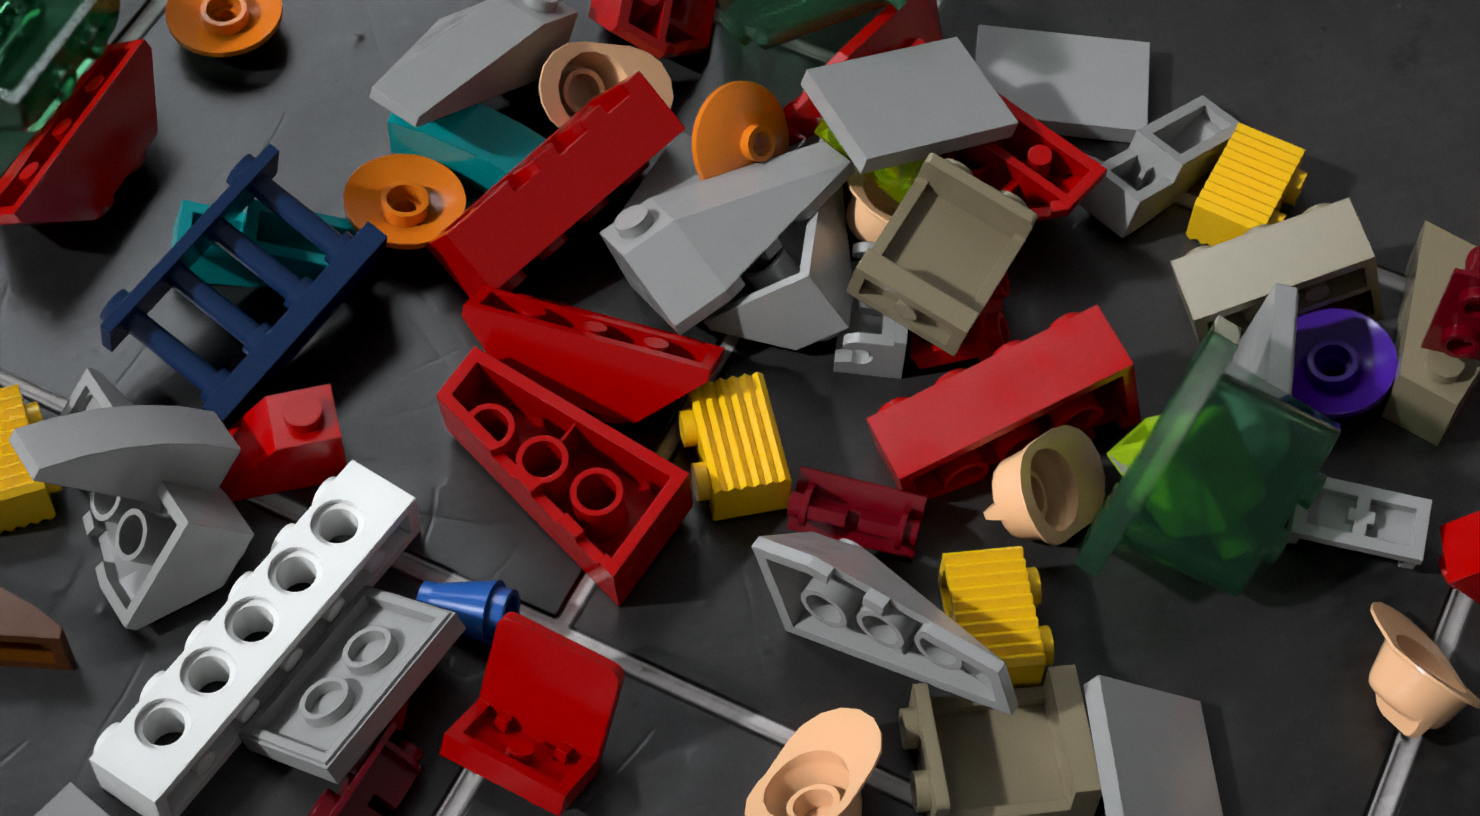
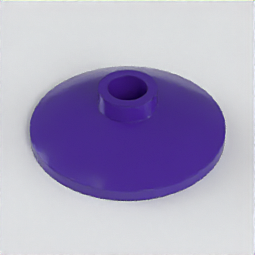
(1347, 344)

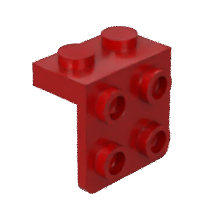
(538, 715)

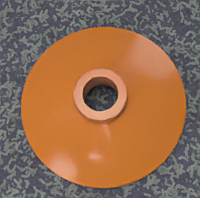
(222, 26)
(738, 128)
(404, 198)

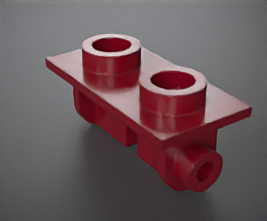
(1457, 316)
(856, 511)
(380, 773)

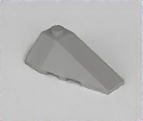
(474, 57)
(697, 241)
(801, 289)
(160, 549)
(862, 608)

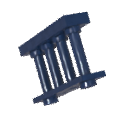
(266, 347)

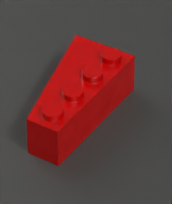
(556, 187)
(997, 407)
(573, 474)

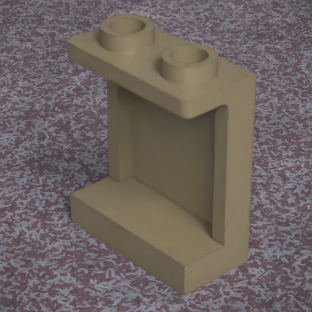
(943, 253)
(1000, 763)

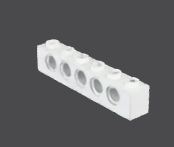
(168, 777)

